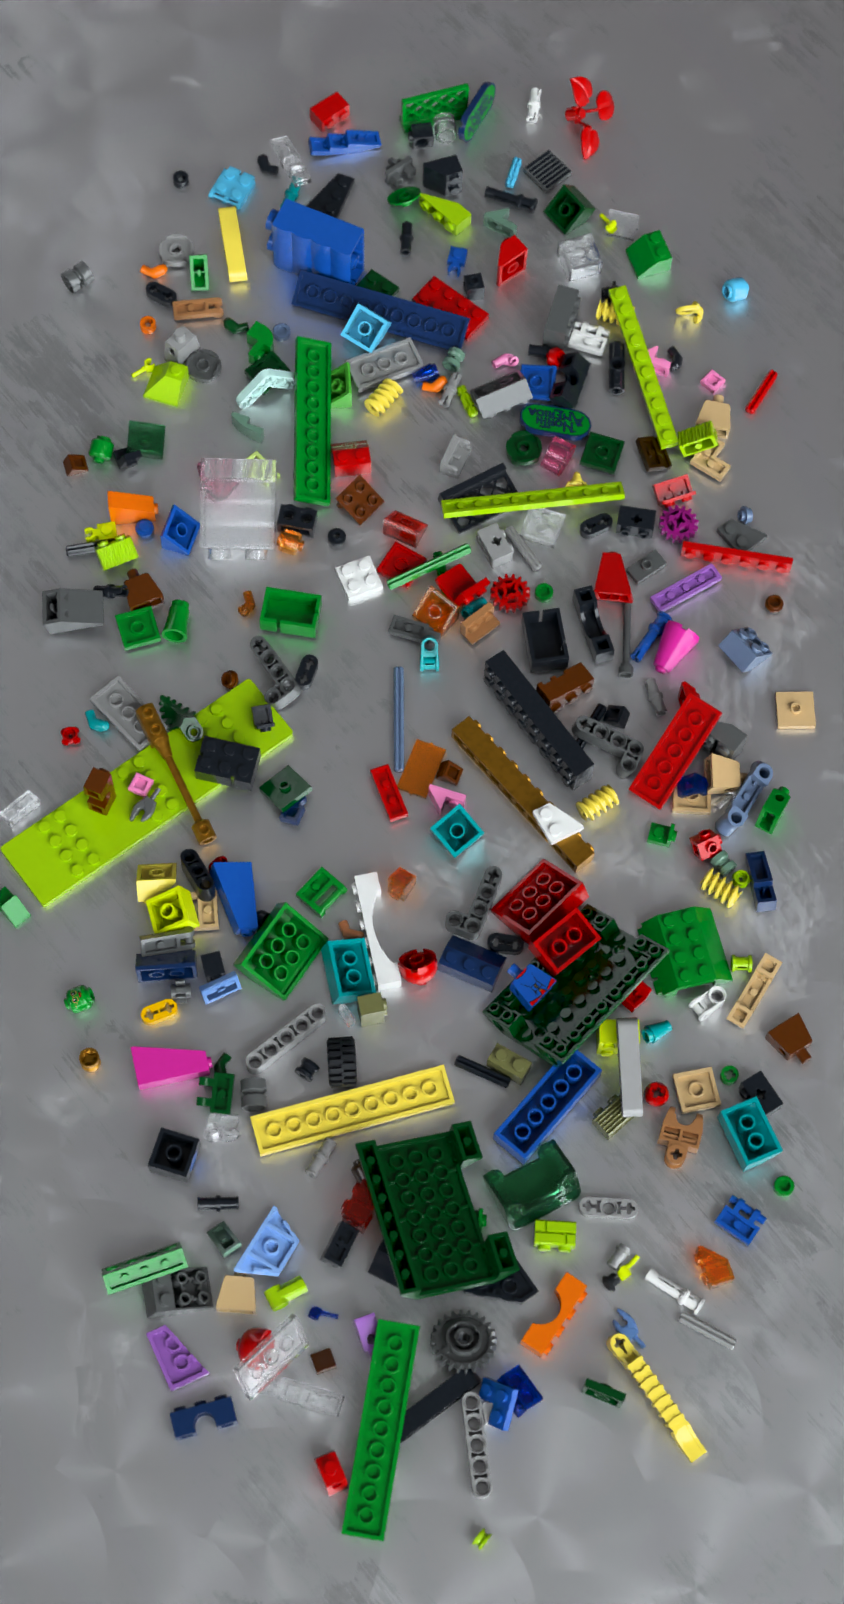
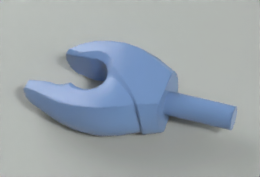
(630, 1330)

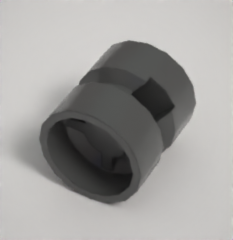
(77, 277)
(253, 1091)

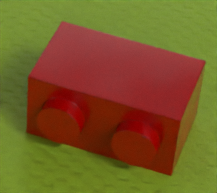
(329, 111)

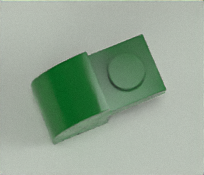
(262, 341)

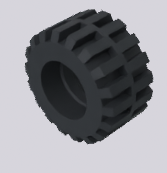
(341, 1062)

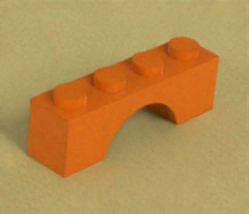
(540, 1336)

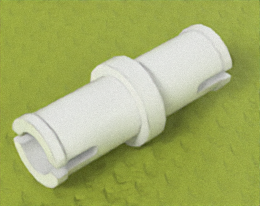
(533, 105)

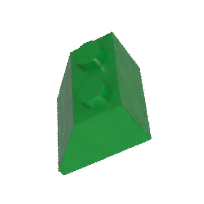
(649, 255)

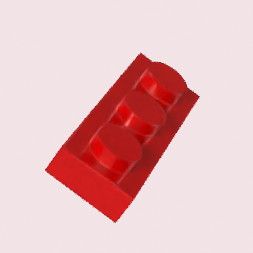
(389, 793)

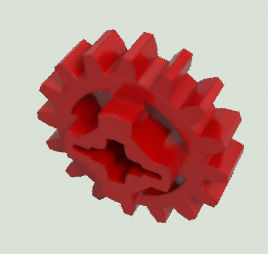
(510, 600)

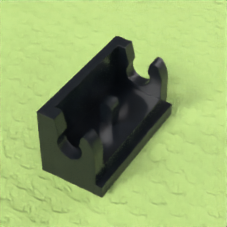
(339, 1244)

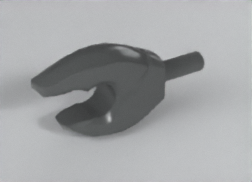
(147, 804)

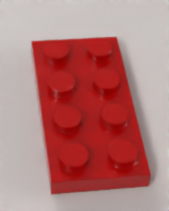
(443, 297)

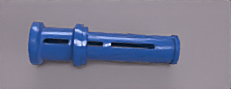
(654, 630)

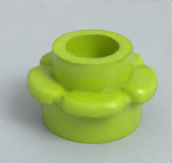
(741, 874)

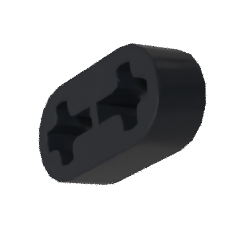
(161, 294)
(596, 526)
(302, 670)
(505, 939)

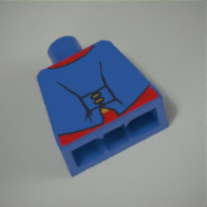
(530, 985)

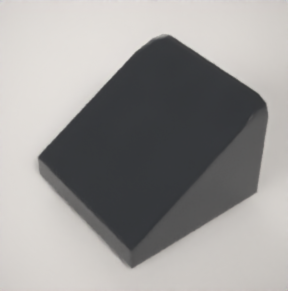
(616, 716)

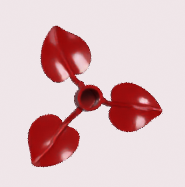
(582, 92)

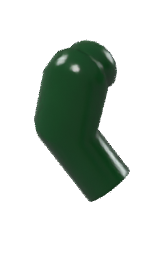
(234, 327)

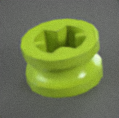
(481, 1539)

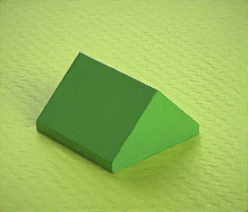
(341, 387)

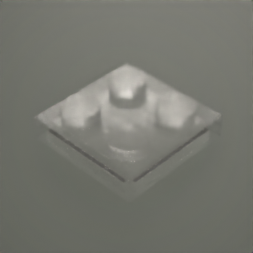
(542, 526)

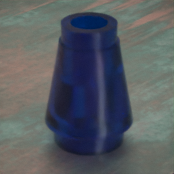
(426, 373)

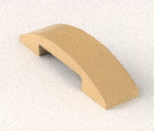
(754, 991)

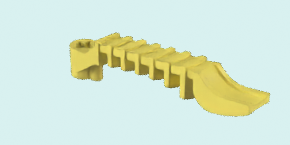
(681, 1429)

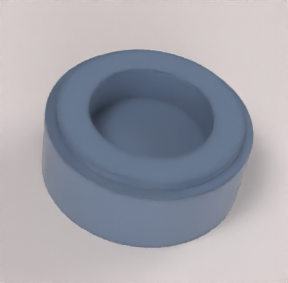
(281, 332)

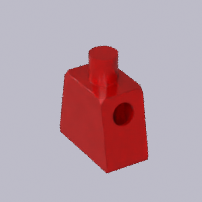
(331, 1473)

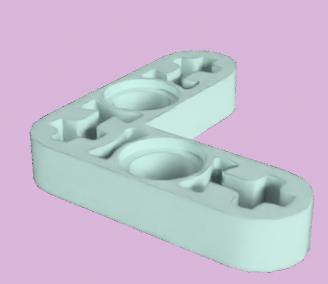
(263, 380)

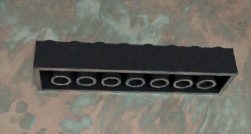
(538, 720)

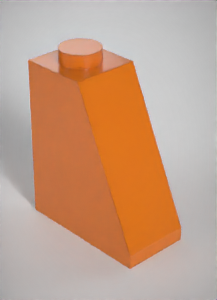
(131, 508)

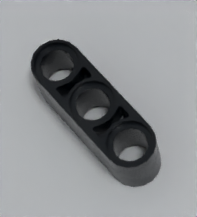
(197, 875)

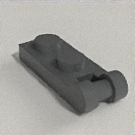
(167, 942)

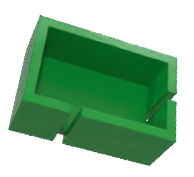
(290, 612)

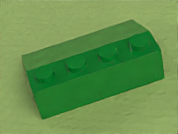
(281, 951)

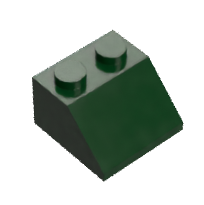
(569, 209)

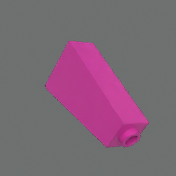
(167, 1066)

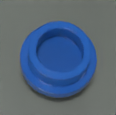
(144, 528)

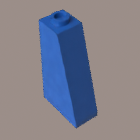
(237, 895)

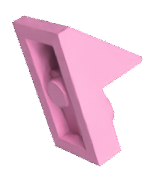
(660, 365)
(442, 796)

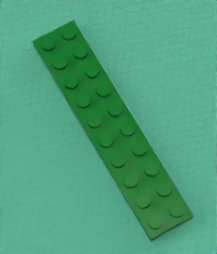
(312, 421)
(380, 1430)

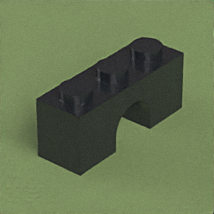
(575, 370)

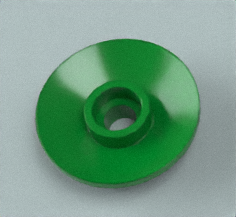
(404, 196)

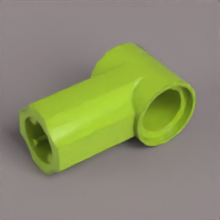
(281, 1295)

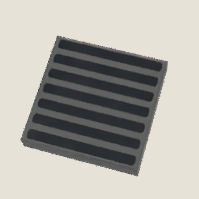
(547, 171)

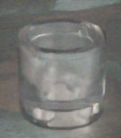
(445, 127)

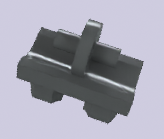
(397, 169)

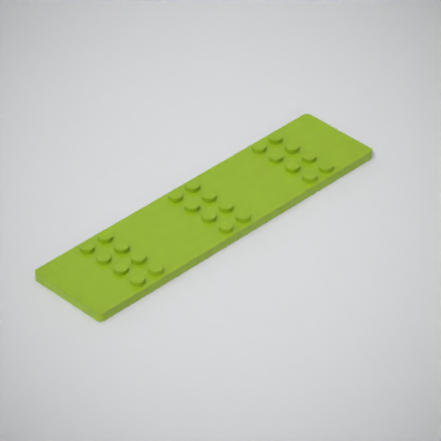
(79, 842)

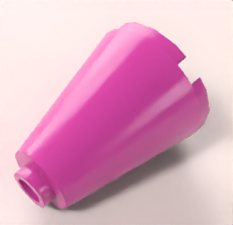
(673, 646)

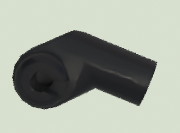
(265, 166)
(676, 358)

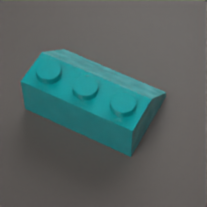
(347, 970)
(749, 1133)

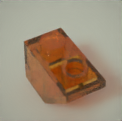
(400, 884)
(714, 1267)

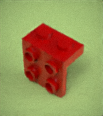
(460, 586)

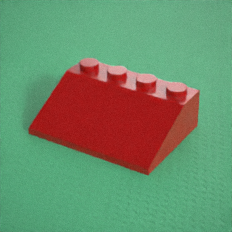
(540, 901)

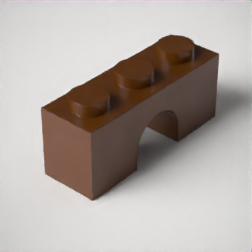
(100, 789)

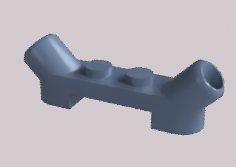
(740, 805)

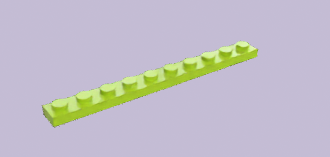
(643, 367)
(532, 499)

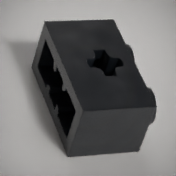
(629, 516)
(759, 1086)

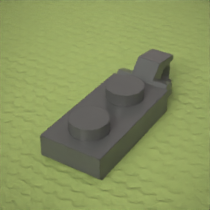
(412, 629)

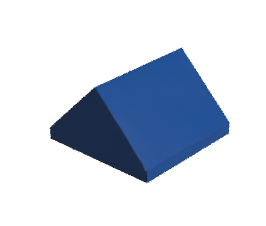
(179, 531)

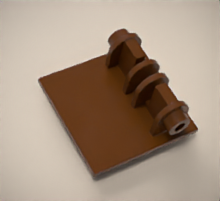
(359, 499)

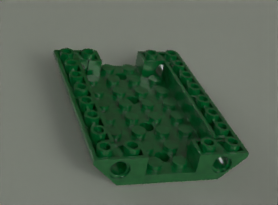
(590, 1000)

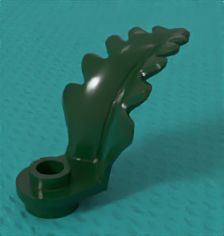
(180, 718)

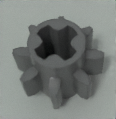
(181, 991)

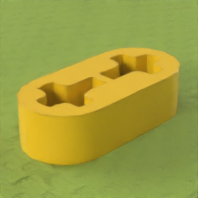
(160, 1016)

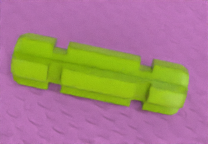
(467, 401)

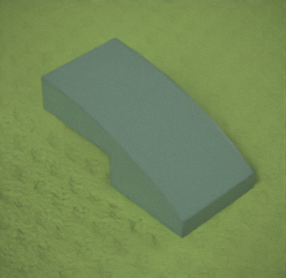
(243, 424)

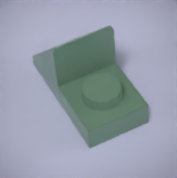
(499, 222)
(224, 1239)

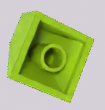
(167, 383)

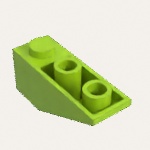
(448, 213)

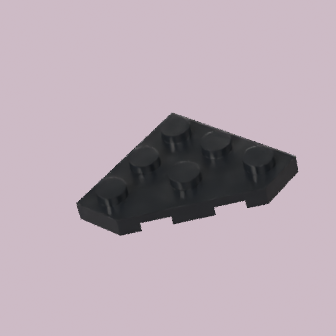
(513, 1288)

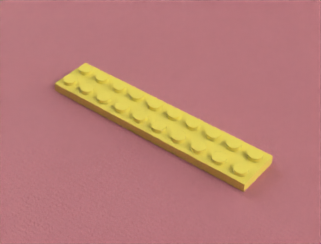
(352, 1110)

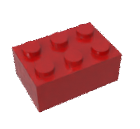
(564, 942)

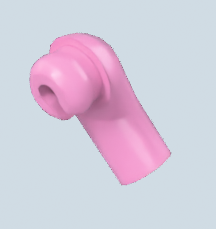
(505, 359)

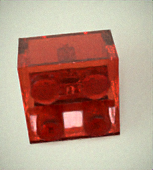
(359, 1209)

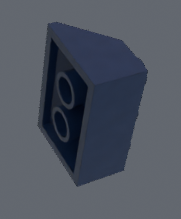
(471, 963)
(167, 966)

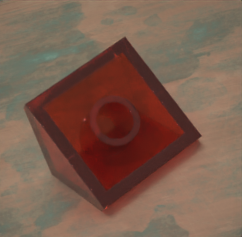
(404, 528)

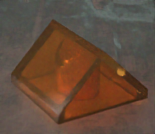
(437, 611)

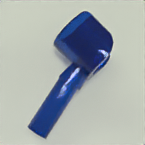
(315, 1313)

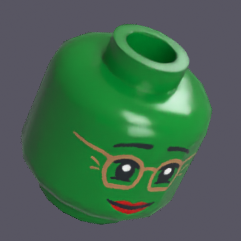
(79, 999)

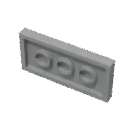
(386, 362)
(119, 707)

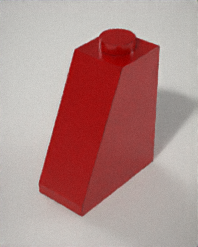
(612, 579)

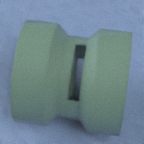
(453, 360)
(723, 863)

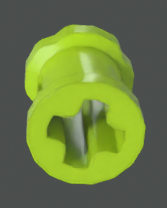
(741, 963)

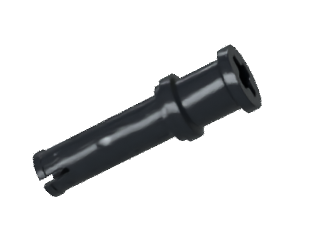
(518, 201)

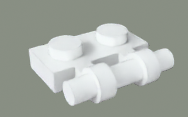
(588, 342)

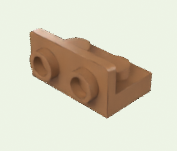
(479, 624)

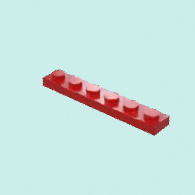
(735, 556)

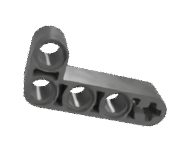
(274, 668)
(606, 743)
(479, 902)

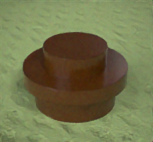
(774, 603)
(229, 679)

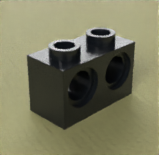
(296, 522)

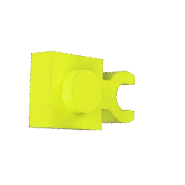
(103, 531)

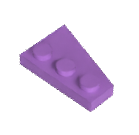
(174, 1359)

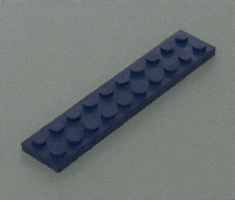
(407, 317)

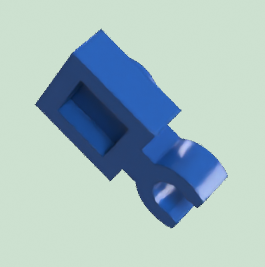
(456, 259)

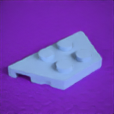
(269, 1247)

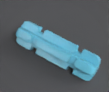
(513, 172)

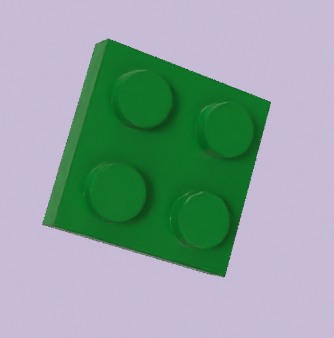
(138, 628)

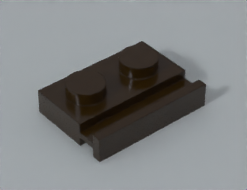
(652, 455)

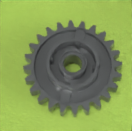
(459, 1355)

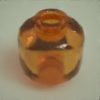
(290, 541)

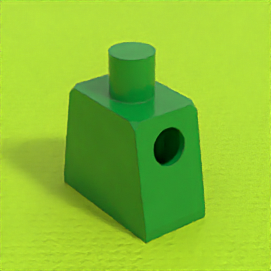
(774, 805)

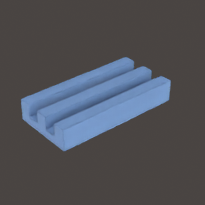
(219, 984)

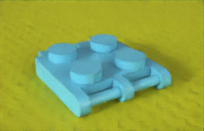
(233, 186)

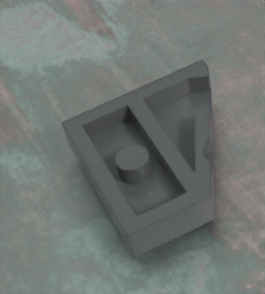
(740, 535)

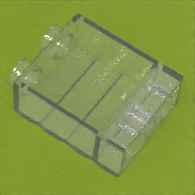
(238, 507)

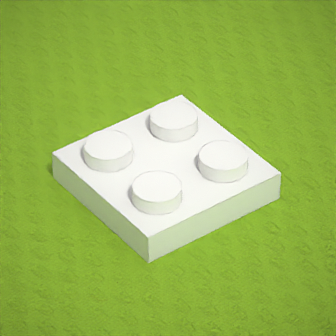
(359, 578)

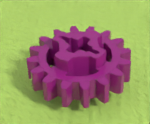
(669, 522)

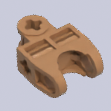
(679, 1138)

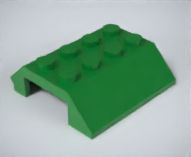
(694, 949)

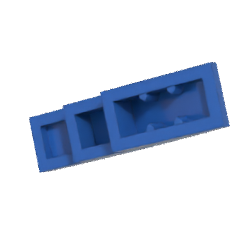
(349, 142)

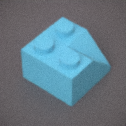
(365, 328)

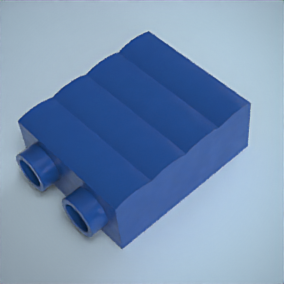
(315, 243)

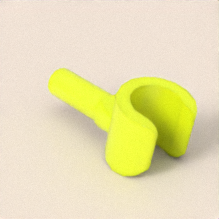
(611, 224)
(147, 367)
(624, 1271)

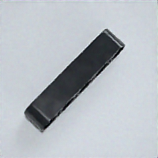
(438, 1401)

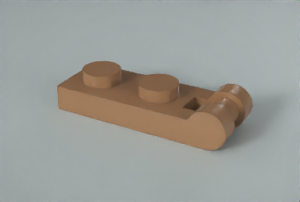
(197, 308)

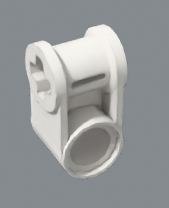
(705, 1005)

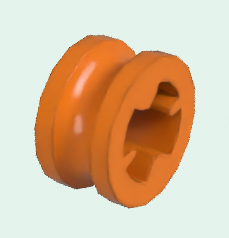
(148, 330)

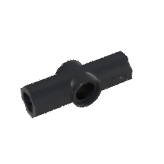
(616, 359)

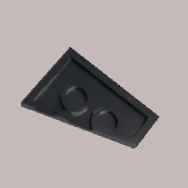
(333, 196)

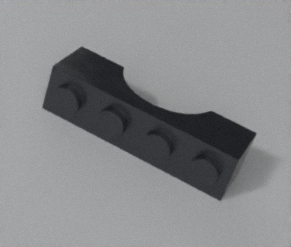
(587, 611)

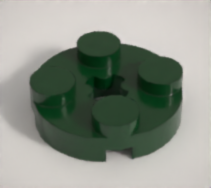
(521, 457)

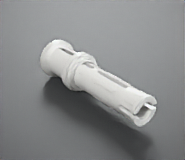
(683, 1296)

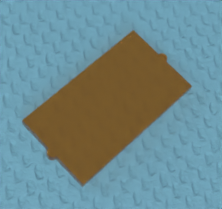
(421, 769)

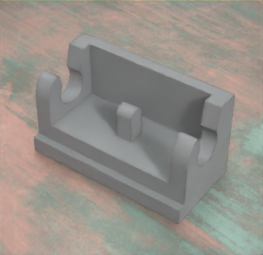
(455, 456)

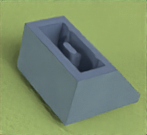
(745, 648)

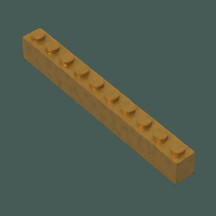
(516, 787)

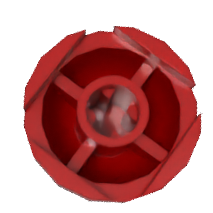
(418, 966)
(250, 1341)

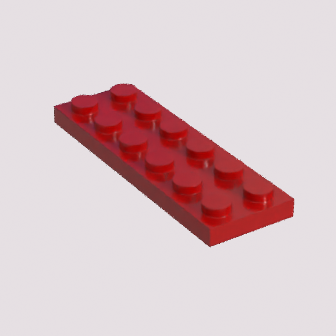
(675, 751)

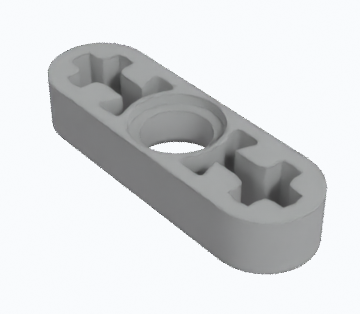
(593, 1202)

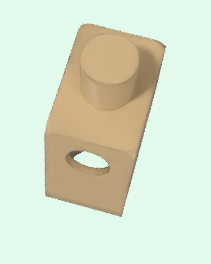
(717, 413)
(722, 774)
(237, 1295)

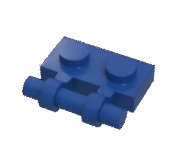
(736, 1224)

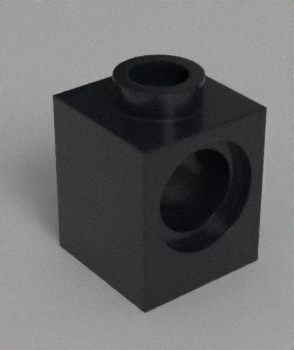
(421, 135)
(473, 287)
(212, 966)

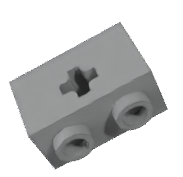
(494, 545)

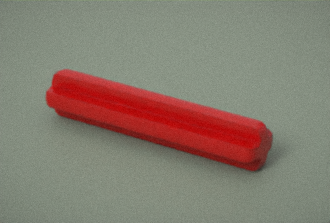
(761, 391)

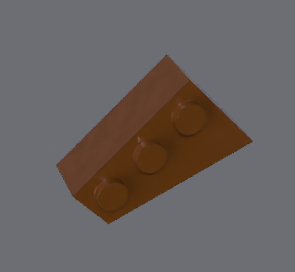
(566, 688)

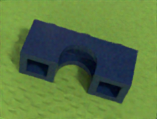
(185, 1419)

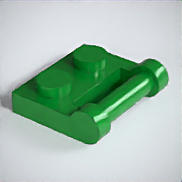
(317, 887)

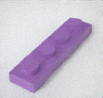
(686, 588)

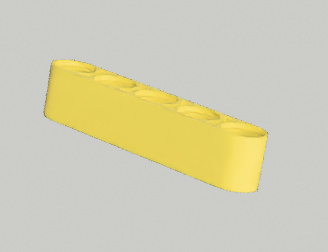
(232, 244)

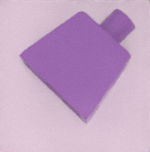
(366, 1326)

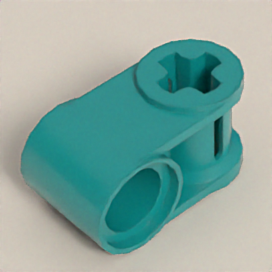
(429, 657)

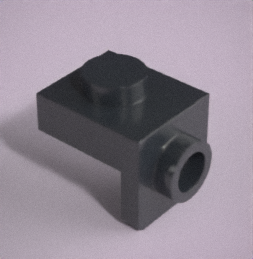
(126, 460)
(262, 717)

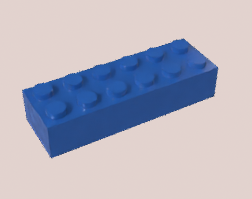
(546, 1106)

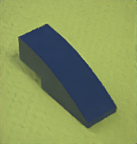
(761, 881)

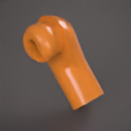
(154, 272)
(436, 386)

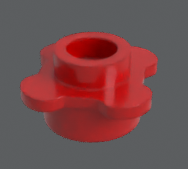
(65, 732)

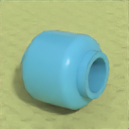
(735, 289)

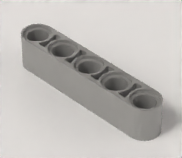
(283, 1047)
(629, 1067)
(476, 1455)

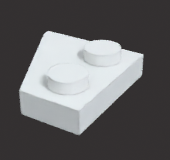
(555, 823)

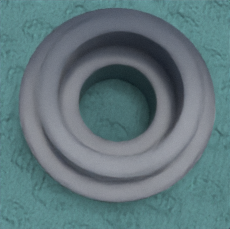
(745, 515)

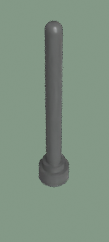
(625, 669)

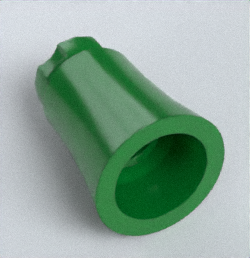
(177, 621)

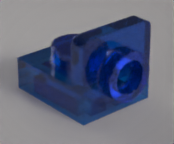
(691, 785)

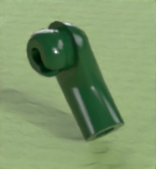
(220, 1065)

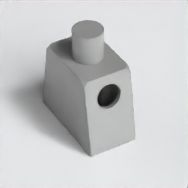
(180, 345)

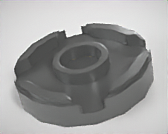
(203, 366)

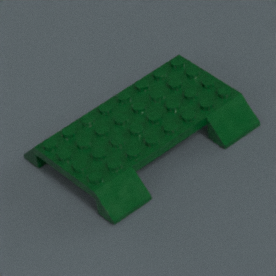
(430, 1215)

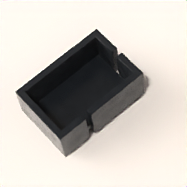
(545, 640)
(226, 759)

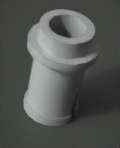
(618, 1256)

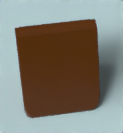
(75, 464)
(449, 772)
(323, 1361)

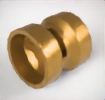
(87, 1056)

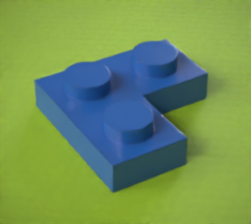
(503, 1402)

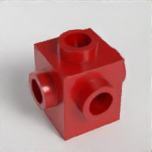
(706, 844)

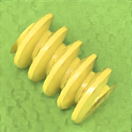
(607, 311)
(383, 396)
(597, 801)
(720, 888)

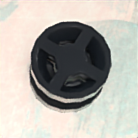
(307, 1069)

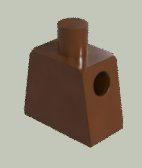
(142, 591)
(791, 1039)

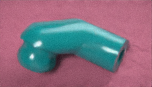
(96, 724)

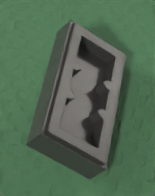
(646, 567)

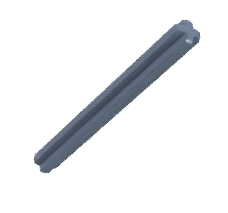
(398, 683)

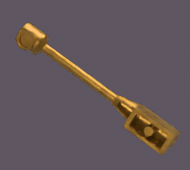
(159, 739)

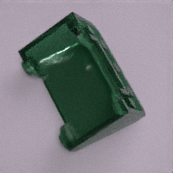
(535, 1187)

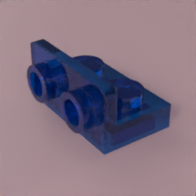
(527, 1396)

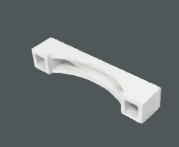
(386, 972)

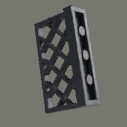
(476, 483)

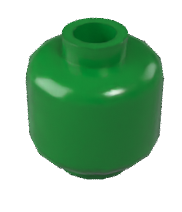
(101, 449)

